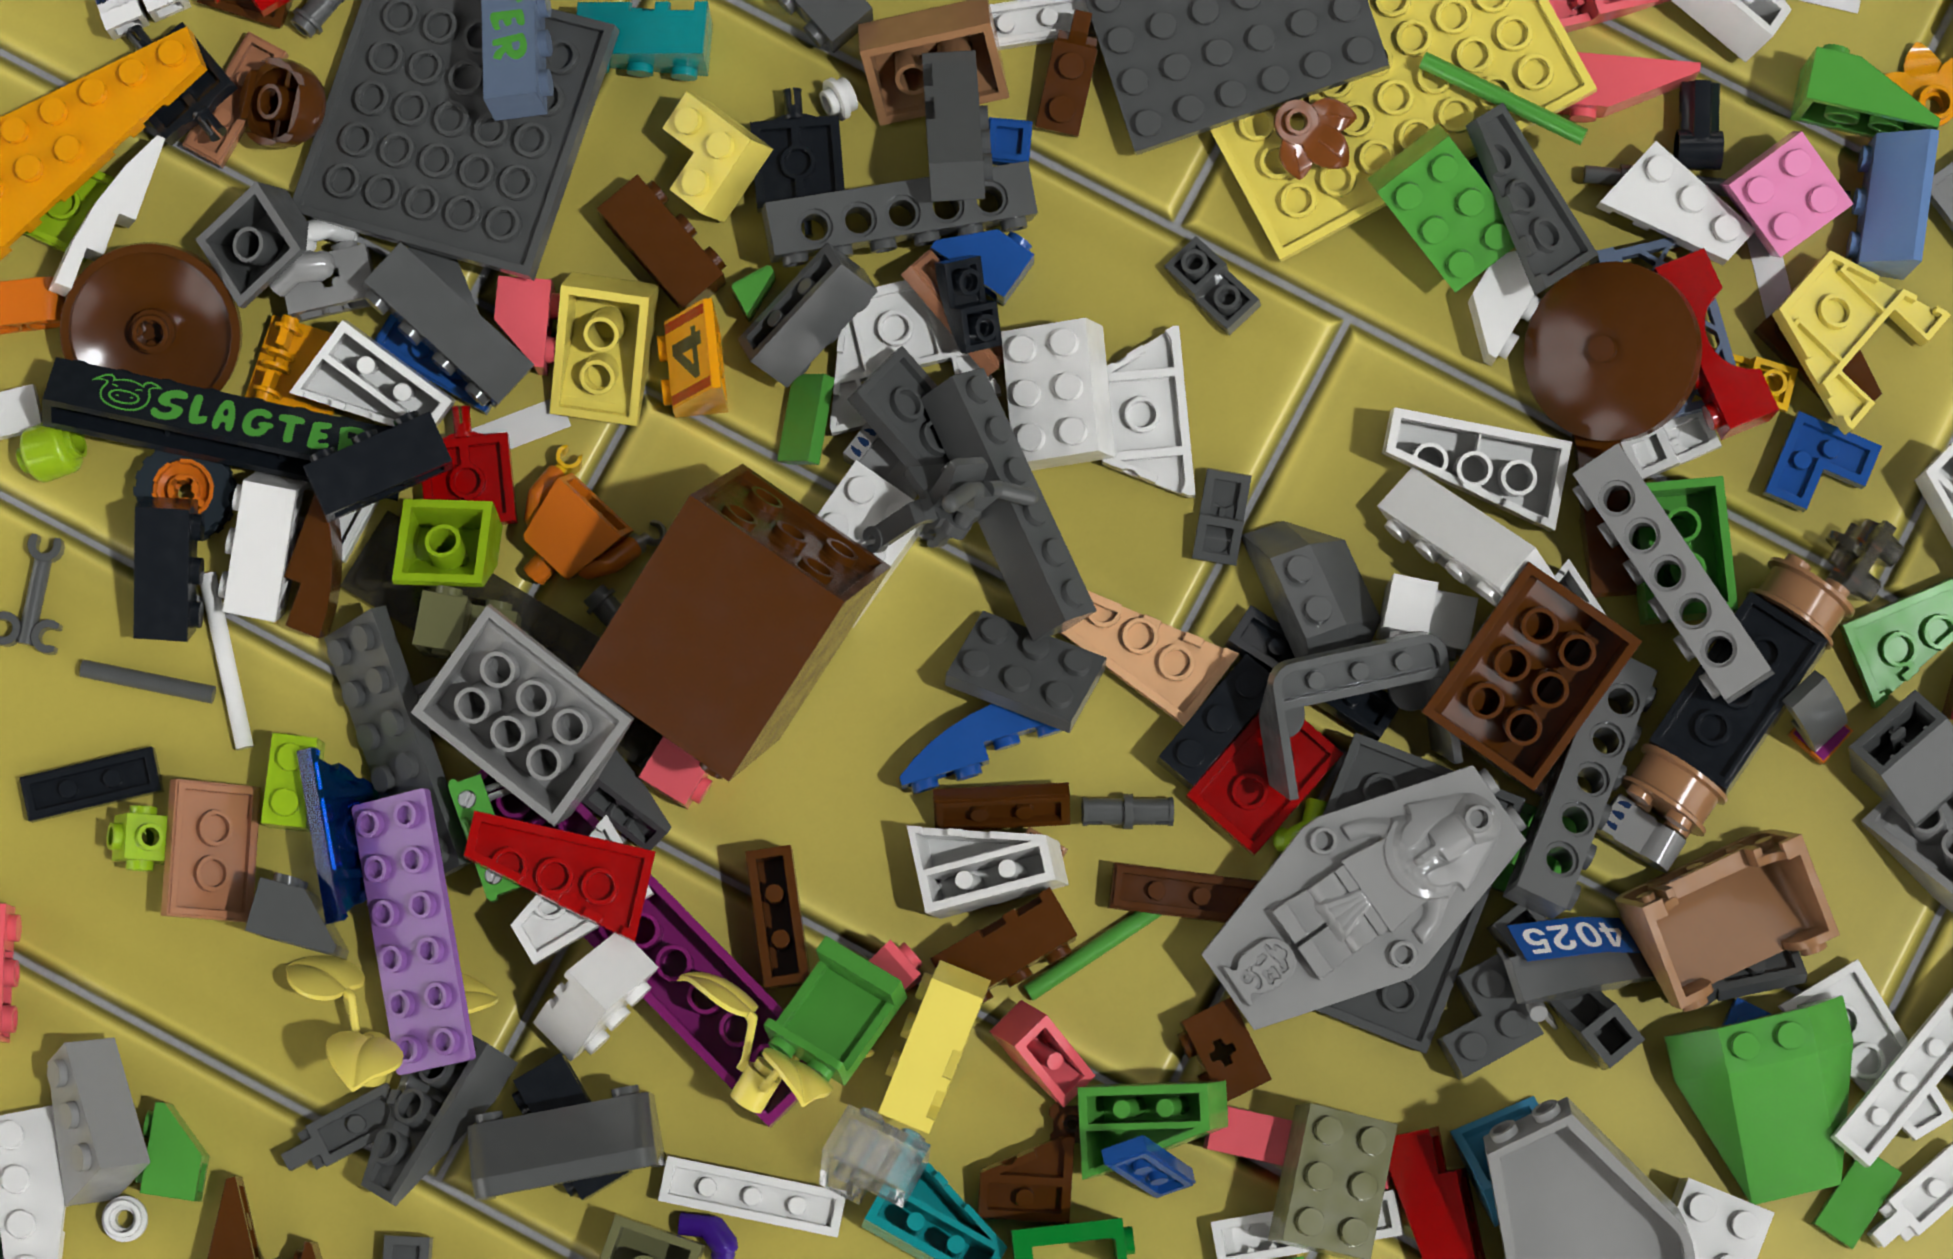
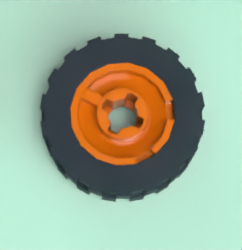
(210, 483)

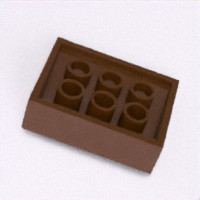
(1531, 676)

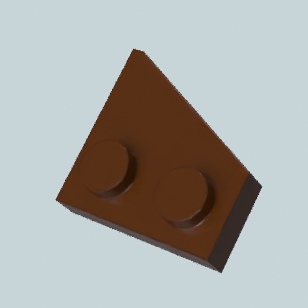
(1030, 1184)

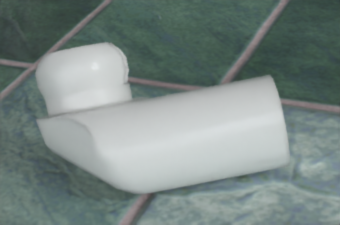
(321, 231)

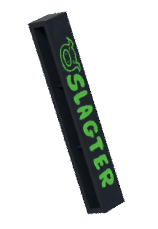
(191, 419)

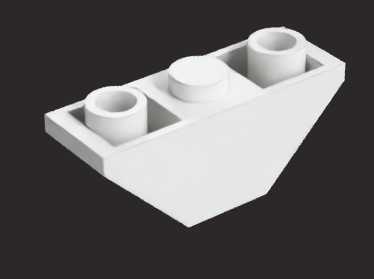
(1499, 304)

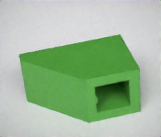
(175, 1155)

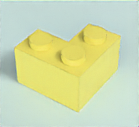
(723, 156)

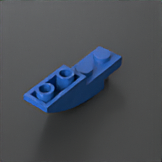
(962, 746)

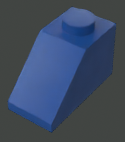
(1003, 259)

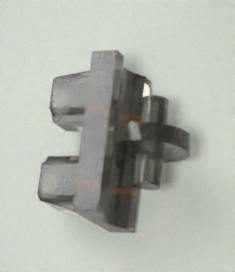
(1857, 552)

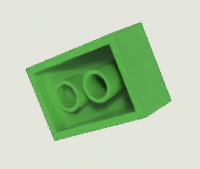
(1854, 96)

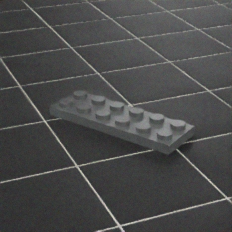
(392, 739)

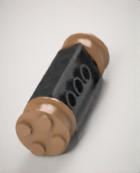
(1707, 741)

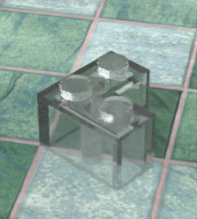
(872, 1157)

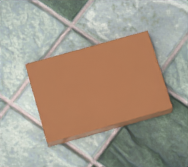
(210, 850)

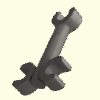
(29, 629)

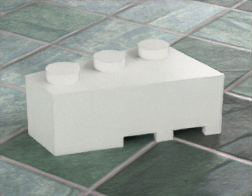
(368, 380)

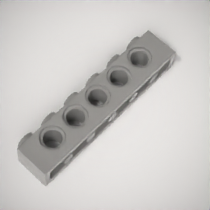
(1616, 472)

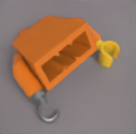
(576, 529)

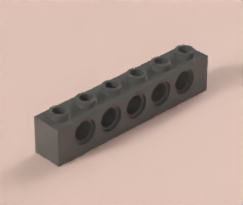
(783, 218)
(1532, 880)

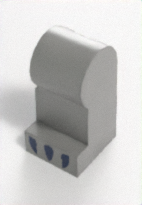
(879, 458)
(1641, 835)

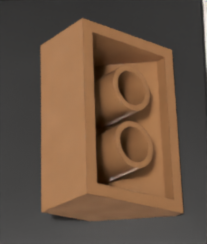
(894, 50)

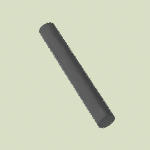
(147, 681)

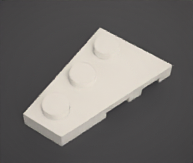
(547, 927)

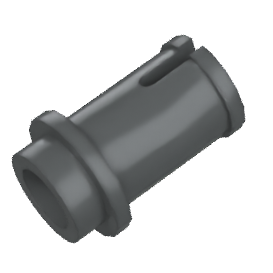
(313, 15)
(602, 604)

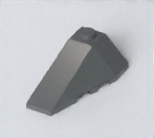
(430, 1116)

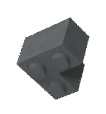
(1498, 1022)

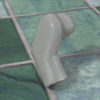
(307, 268)

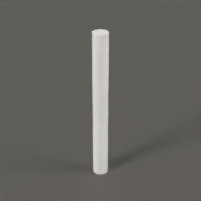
(226, 662)

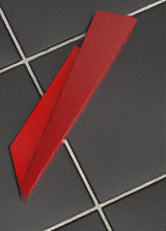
(1435, 1199)

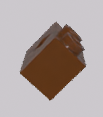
(1224, 1024)

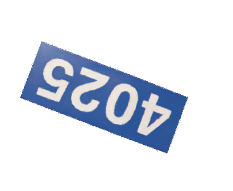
(1572, 937)

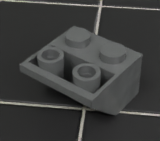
(1908, 758)

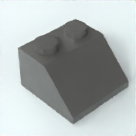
(255, 241)
(293, 915)

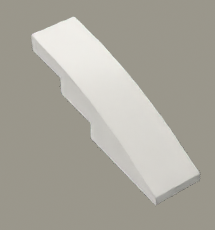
(116, 205)
(1248, 1235)

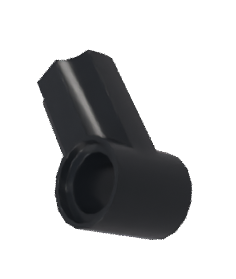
(1698, 139)

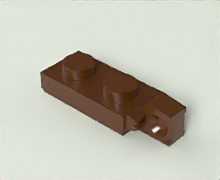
(1068, 78)

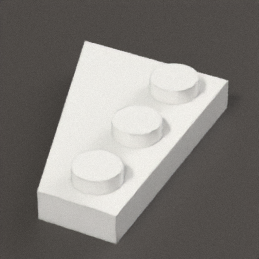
(1676, 203)

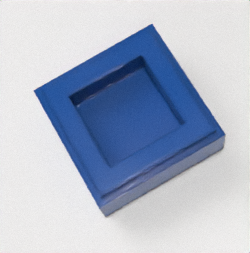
(1010, 140)

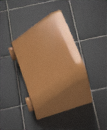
(1727, 914)

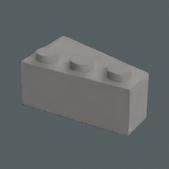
(94, 1122)

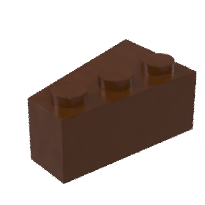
(1014, 943)

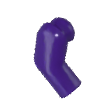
(713, 1231)

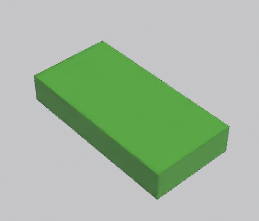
(806, 419)
(1856, 1201)

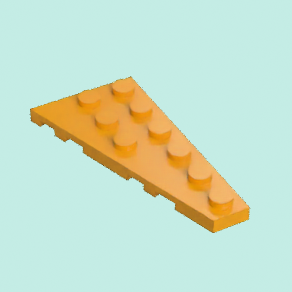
(72, 132)

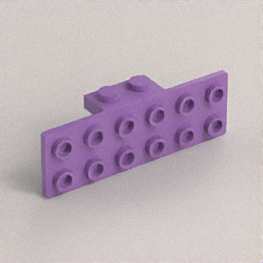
(413, 931)

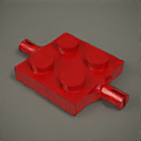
(479, 470)

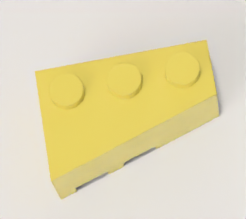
(933, 1045)

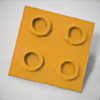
(283, 359)

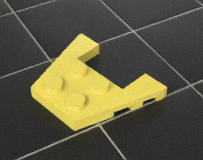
(1834, 316)

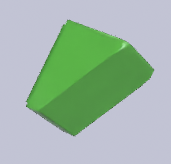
(753, 289)

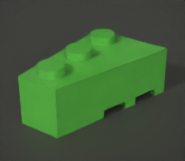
(1160, 1111)

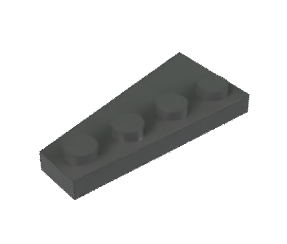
(1532, 207)

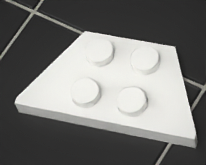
(1152, 415)

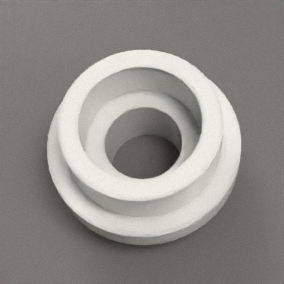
(838, 98)
(110, 1219)

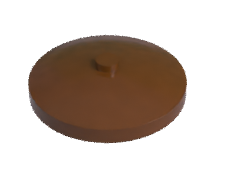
(154, 315)
(1612, 352)

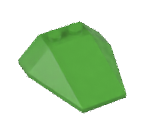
(1771, 1095)

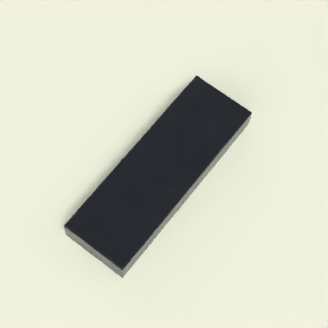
(91, 784)

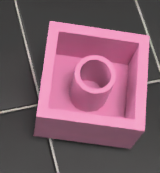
(1786, 194)

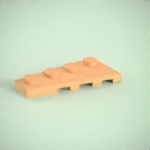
(1153, 658)

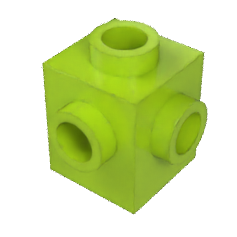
(138, 838)

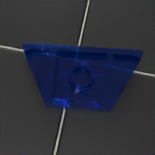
(329, 800)

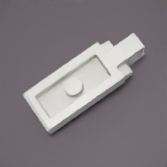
(1917, 1201)

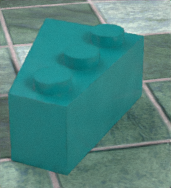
(657, 38)
(934, 1223)

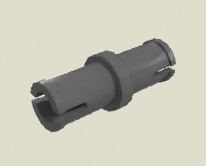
(1127, 811)

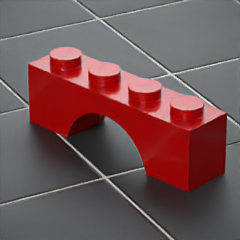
(1731, 394)

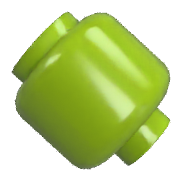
(50, 452)

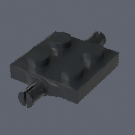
(196, 103)
(803, 157)

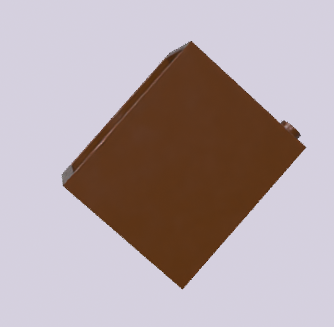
(733, 621)

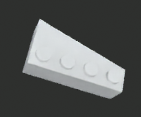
(1457, 536)

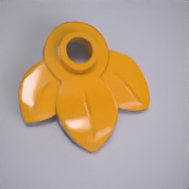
(1927, 80)

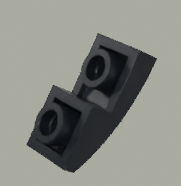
(963, 297)

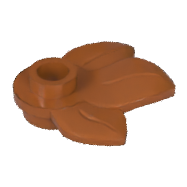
(1318, 140)

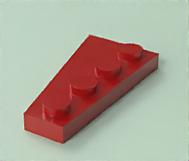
(576, 871)

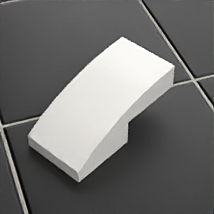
(1671, 445)

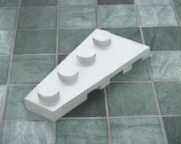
(1875, 1039)
(30, 1186)

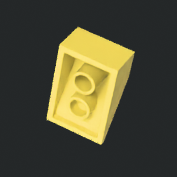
(603, 348)

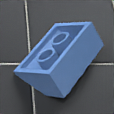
(1893, 202)

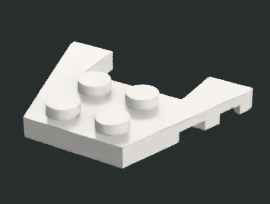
(889, 321)

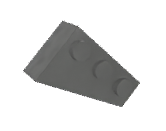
(955, 127)

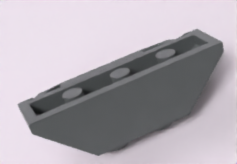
(1312, 588)

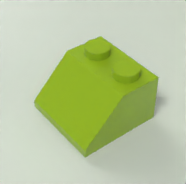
(447, 543)

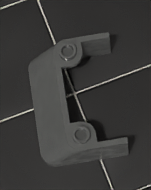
(1405, 665)
(564, 1144)

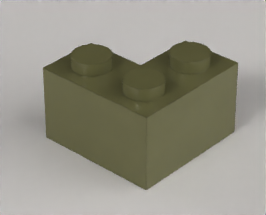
(446, 619)

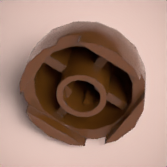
(282, 103)

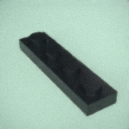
(1267, 645)

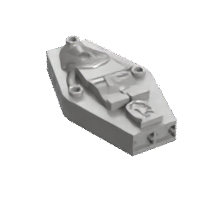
(1364, 896)
(1575, 1193)

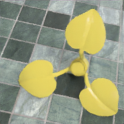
(356, 1056)
(765, 1074)

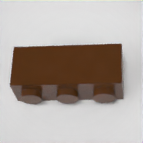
(662, 243)
(778, 917)

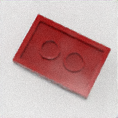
(1237, 786)

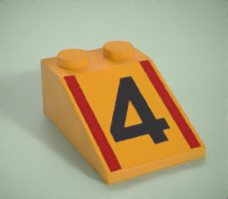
(694, 362)

